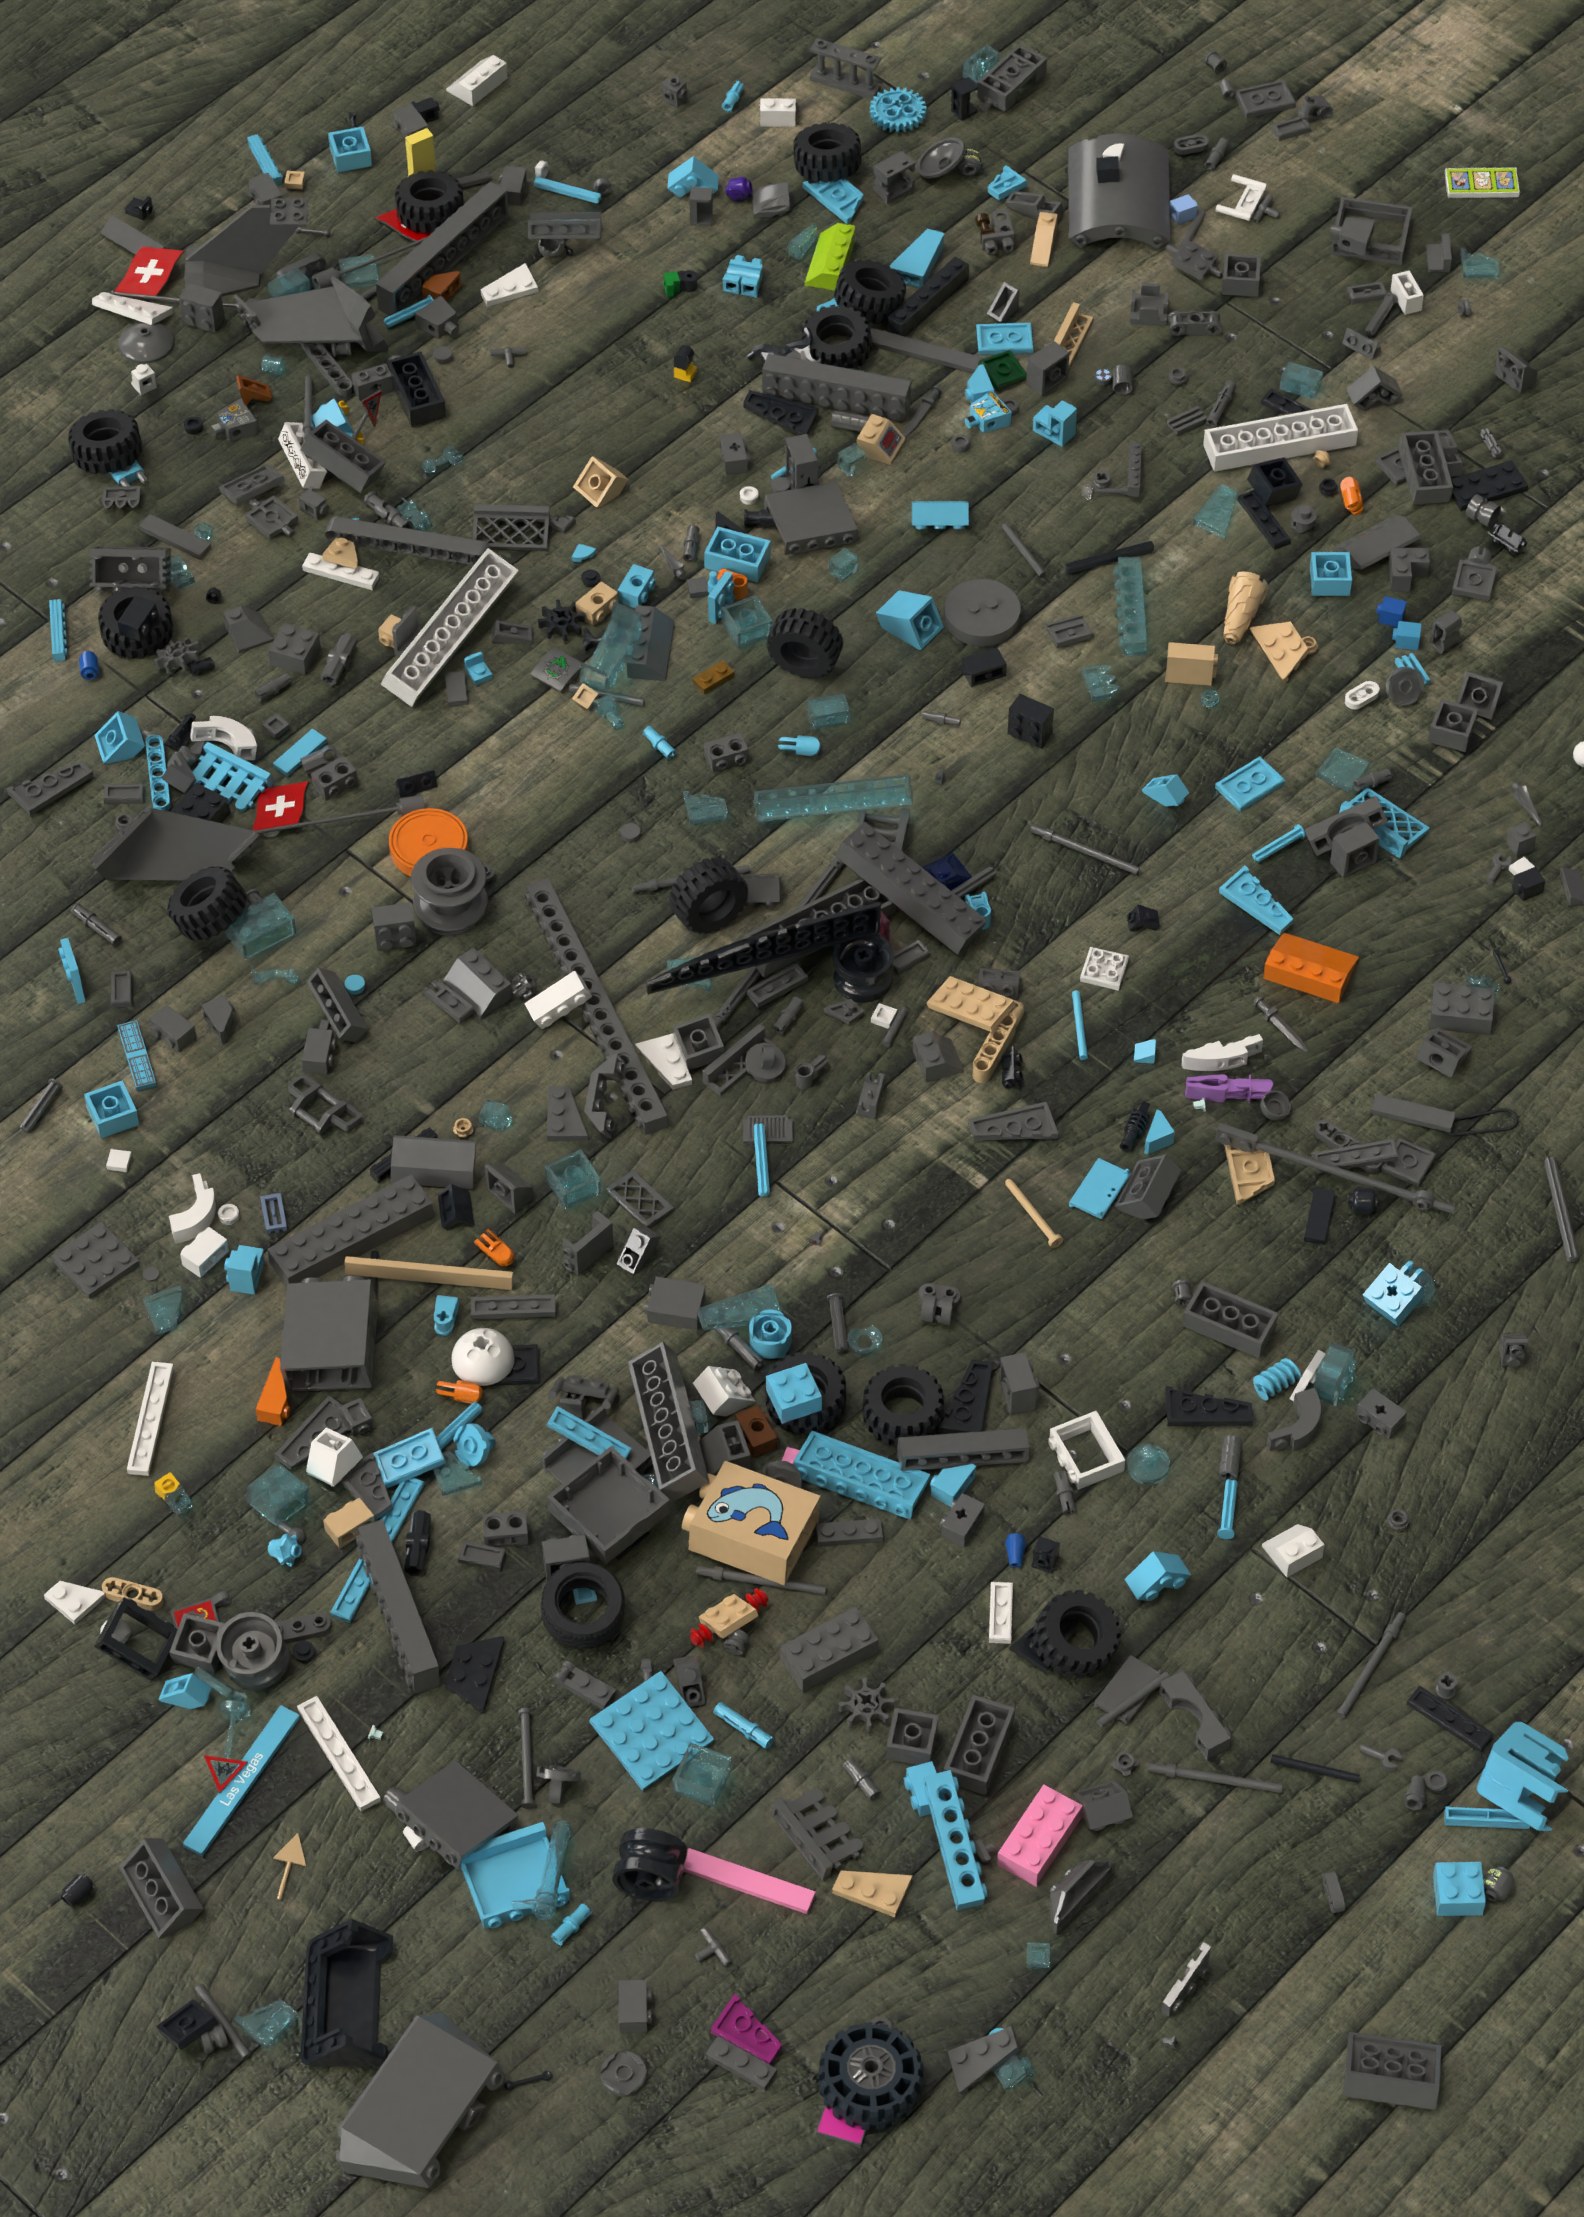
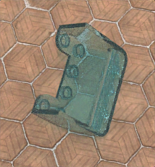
(612, 649)

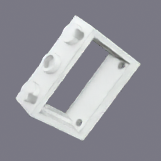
(1075, 1427)

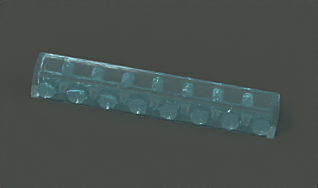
(833, 798)

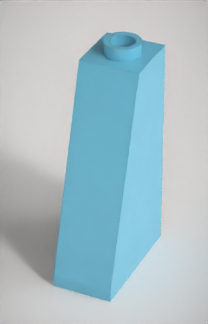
(919, 258)

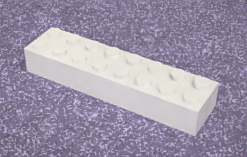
(1280, 437)

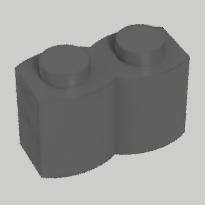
(1446, 631)

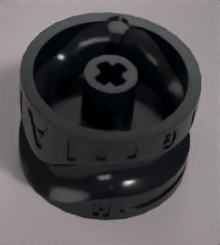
(863, 968)
(650, 1864)

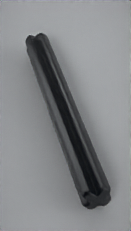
(1109, 557)

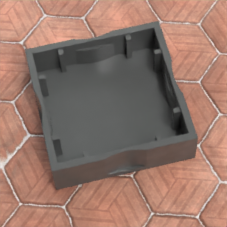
(608, 1504)

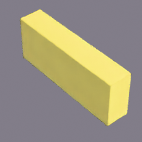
(420, 152)

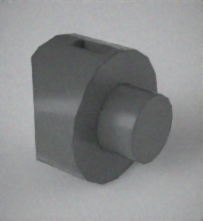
(1303, 518)

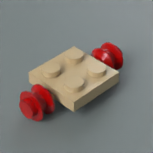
(728, 1616)

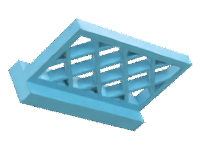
(1391, 839)

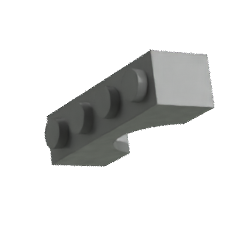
(1322, 833)
(1181, 1693)

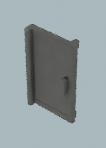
(1126, 1682)

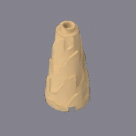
(1243, 602)

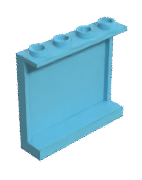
(508, 1871)

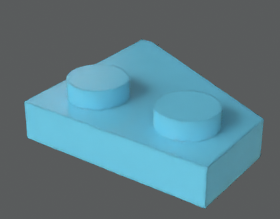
(1006, 183)

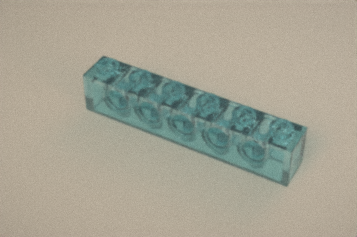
(1131, 606)

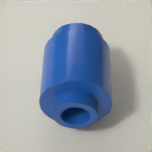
(89, 665)

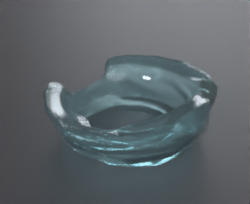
(872, 1332)

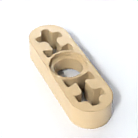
(126, 1586)

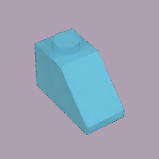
(978, 384)
(1167, 790)
(952, 1483)
(185, 1692)

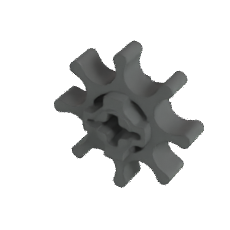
(177, 655)
(866, 1704)

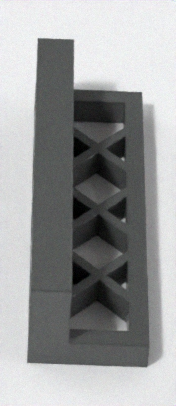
(731, 1059)

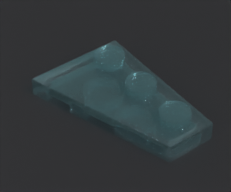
(1217, 511)

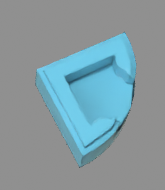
(583, 552)

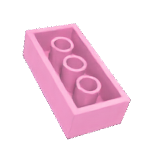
(1039, 1835)

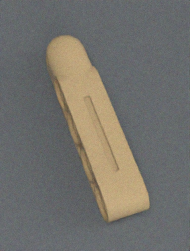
(996, 1045)

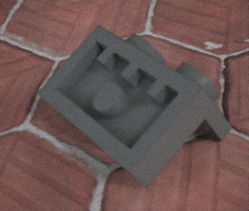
(1000, 981)

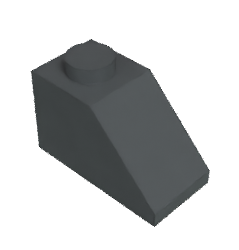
(219, 1016)

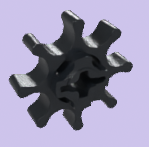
(561, 620)

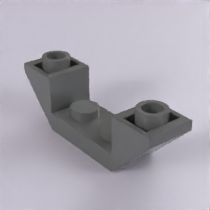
(611, 1069)

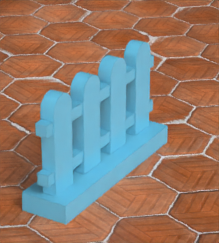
(243, 770)

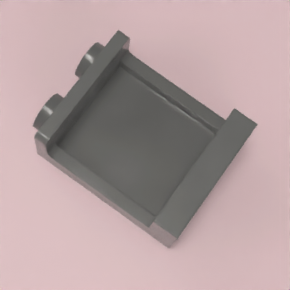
(591, 1247)

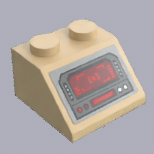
(880, 439)

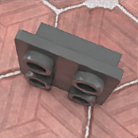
(405, 631)

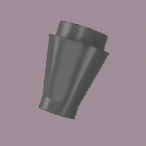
(1415, 1794)

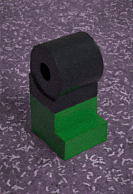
(679, 282)

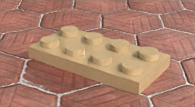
(971, 1004)

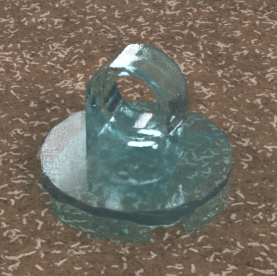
(1148, 1463)

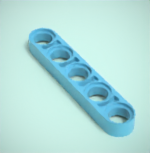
(153, 767)

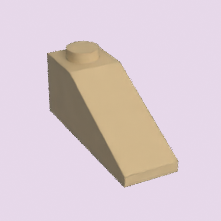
(1044, 239)

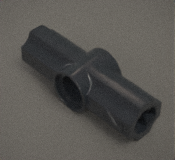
(417, 1543)

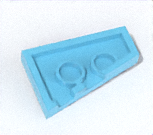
(71, 969)

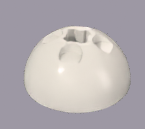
(482, 1356)

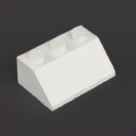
(479, 80)

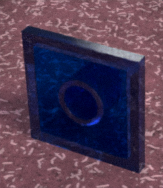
(948, 871)

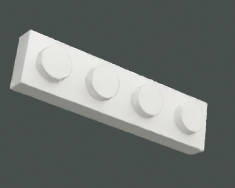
(359, 577)

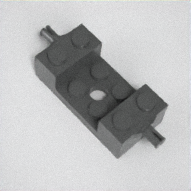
(1000, 86)

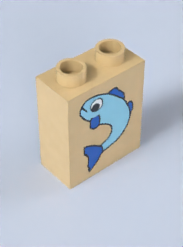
(752, 1522)

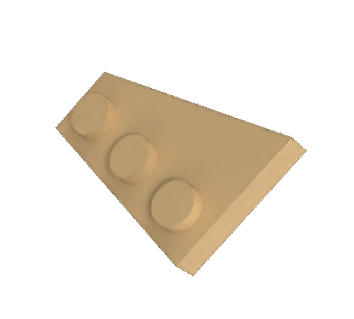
(873, 1890)

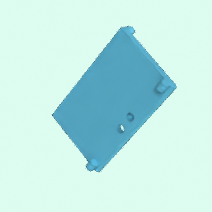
(1096, 1191)

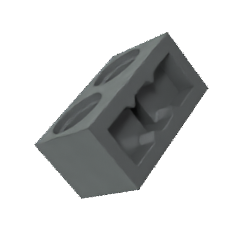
(726, 752)
(334, 778)
(505, 1534)

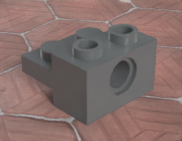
(1443, 1052)

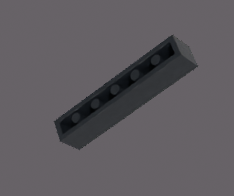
(928, 297)

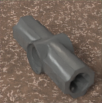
(338, 659)

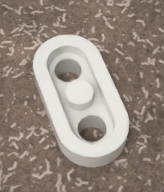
(1359, 695)

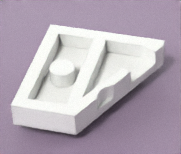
(1309, 1374)
(73, 1600)

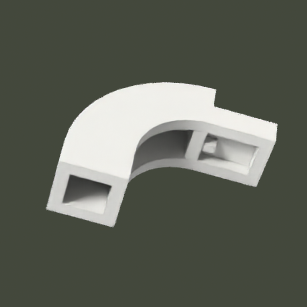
(228, 732)
(199, 1217)

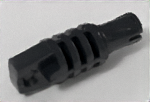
(1135, 1126)

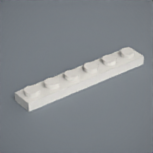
(150, 1418)
(338, 1753)

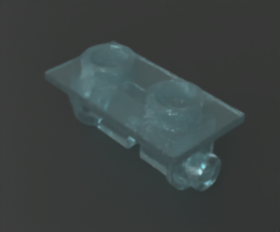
(419, 519)

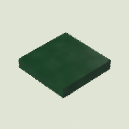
(1003, 370)

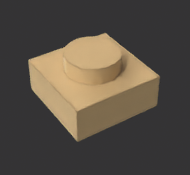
(294, 180)
(585, 696)

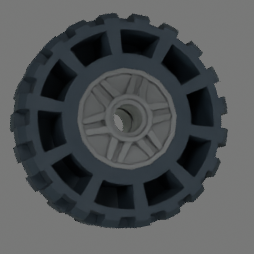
(870, 2076)

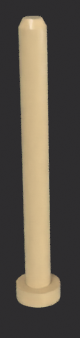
(1054, 1239)

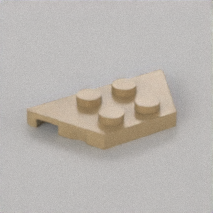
(1281, 646)
(1249, 1172)

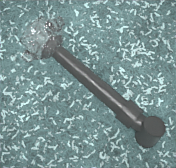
(1088, 491)

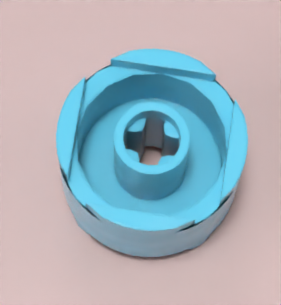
(770, 1334)

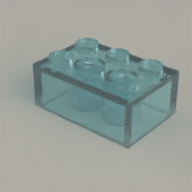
(261, 926)

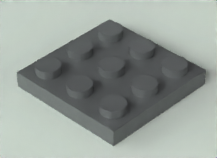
(95, 1260)

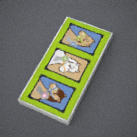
(1481, 182)

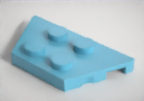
(837, 196)

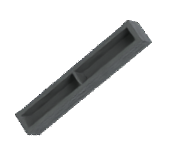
(1134, 468)

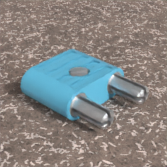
(129, 474)

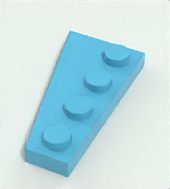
(1250, 896)

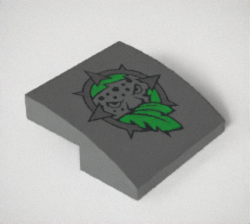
(557, 670)

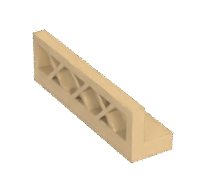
(1070, 326)

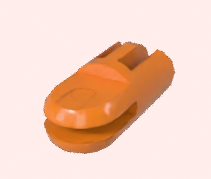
(497, 1250)
(464, 1391)

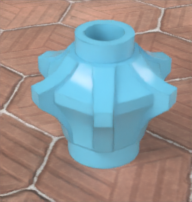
(285, 1549)

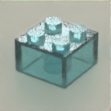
(746, 621)
(573, 1179)
(1335, 1373)
(277, 1494)
(702, 1774)

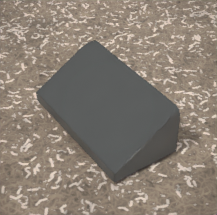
(1572, 886)

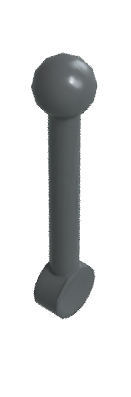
(326, 232)

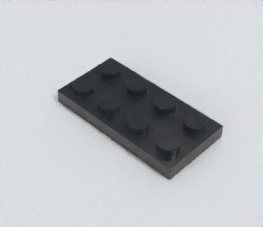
(1491, 483)

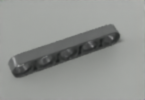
(327, 372)

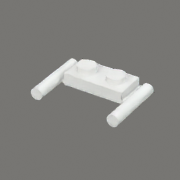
(1249, 200)

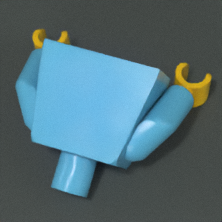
(335, 413)

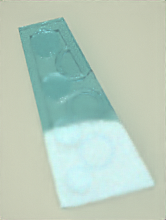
(738, 1309)

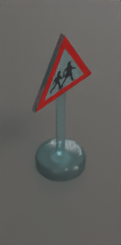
(225, 1769)

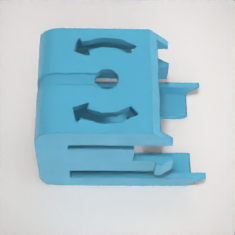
(1521, 1768)

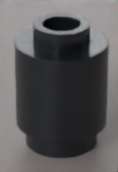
(77, 1890)

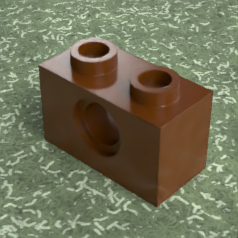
(757, 1442)

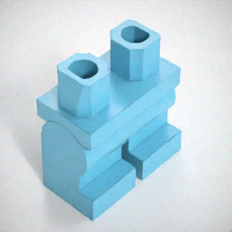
(743, 275)

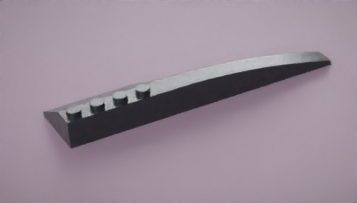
(774, 946)

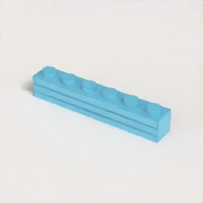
(264, 158)
(57, 630)
(1482, 1818)

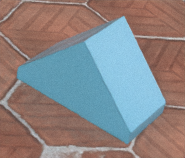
(1159, 1135)

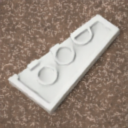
(132, 308)

